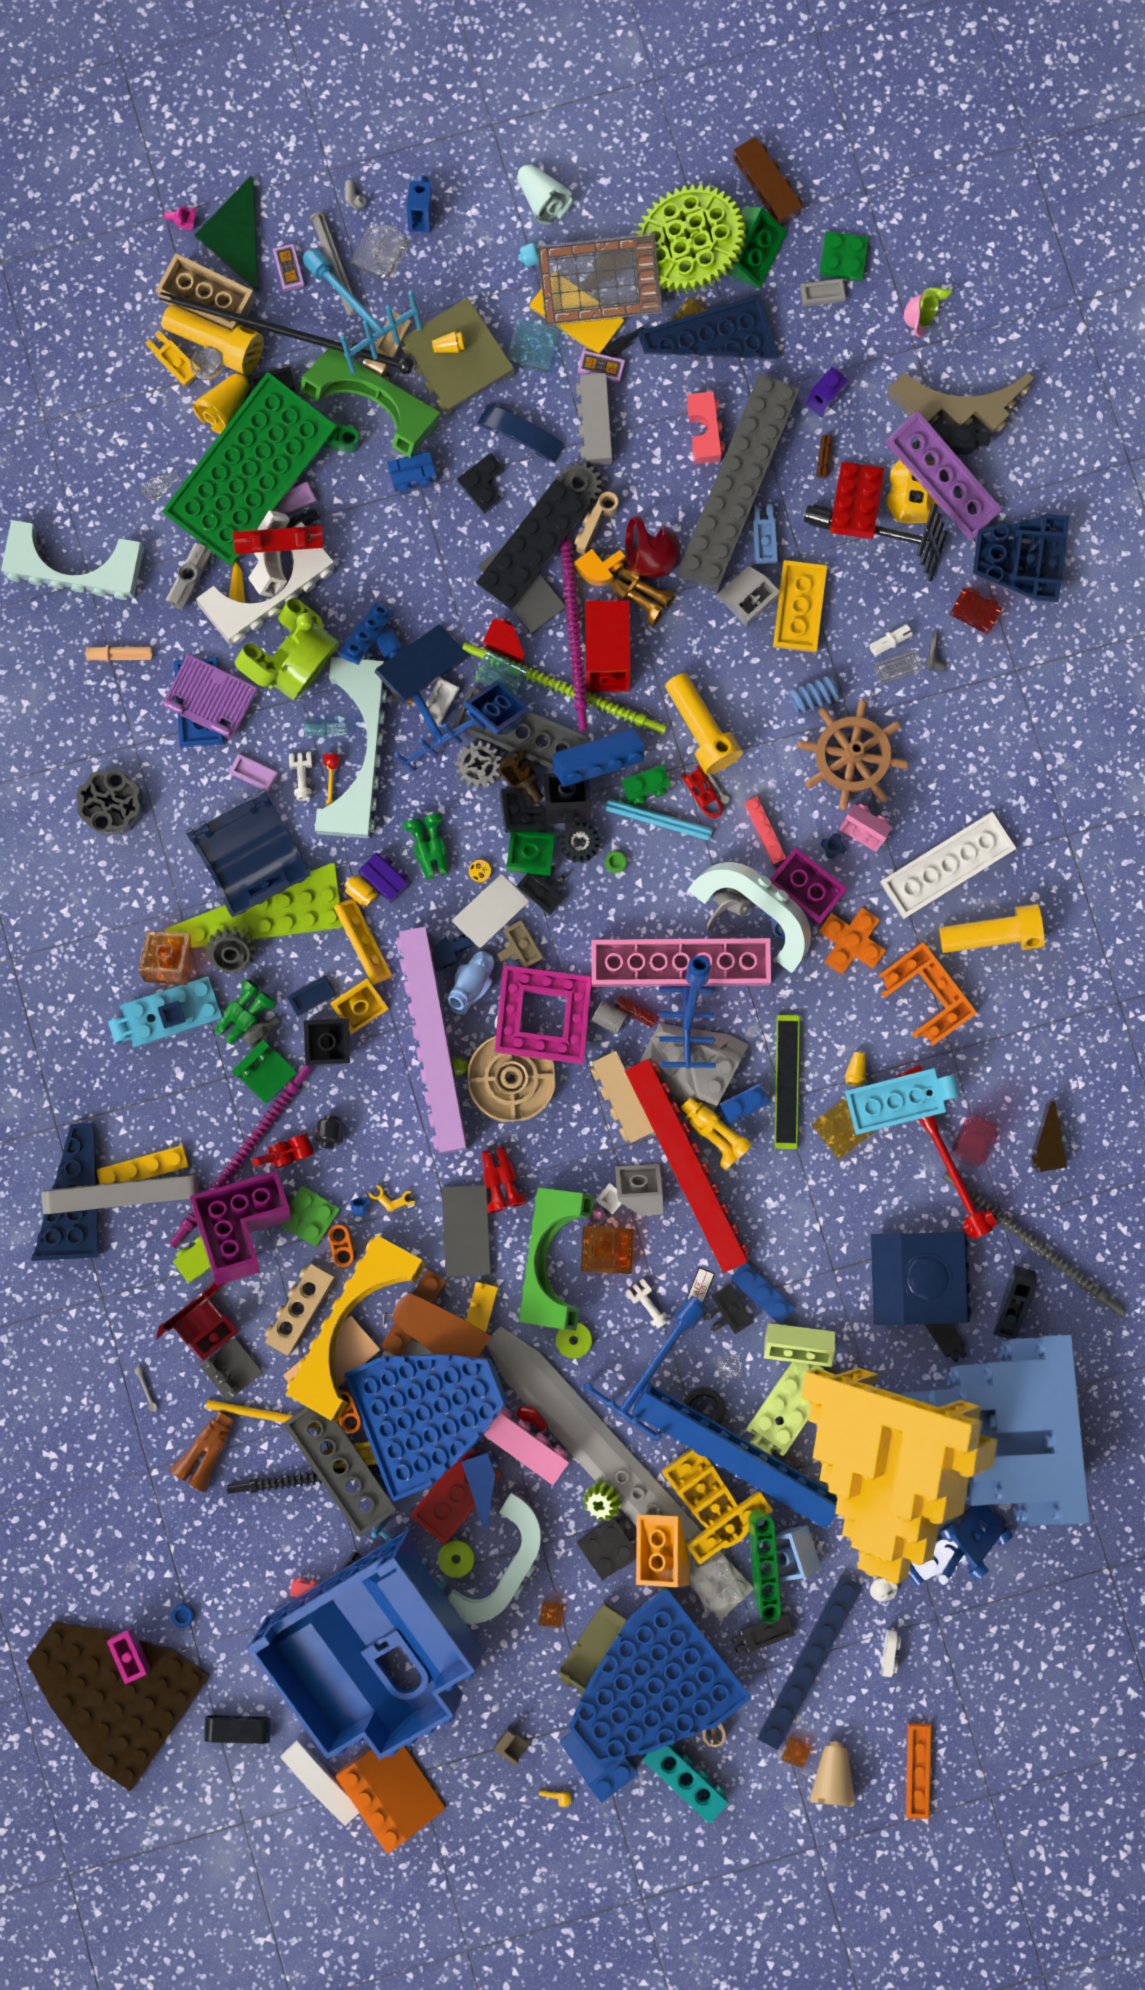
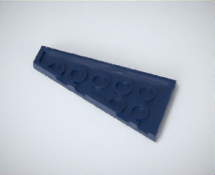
(724, 331)
(75, 1232)

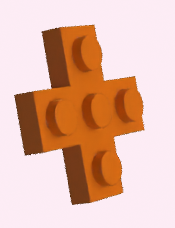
(851, 941)

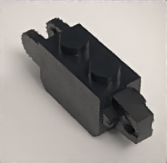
(960, 438)

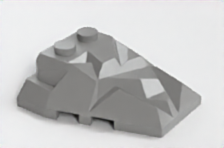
(701, 1084)

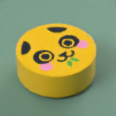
(480, 871)

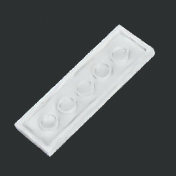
(947, 865)

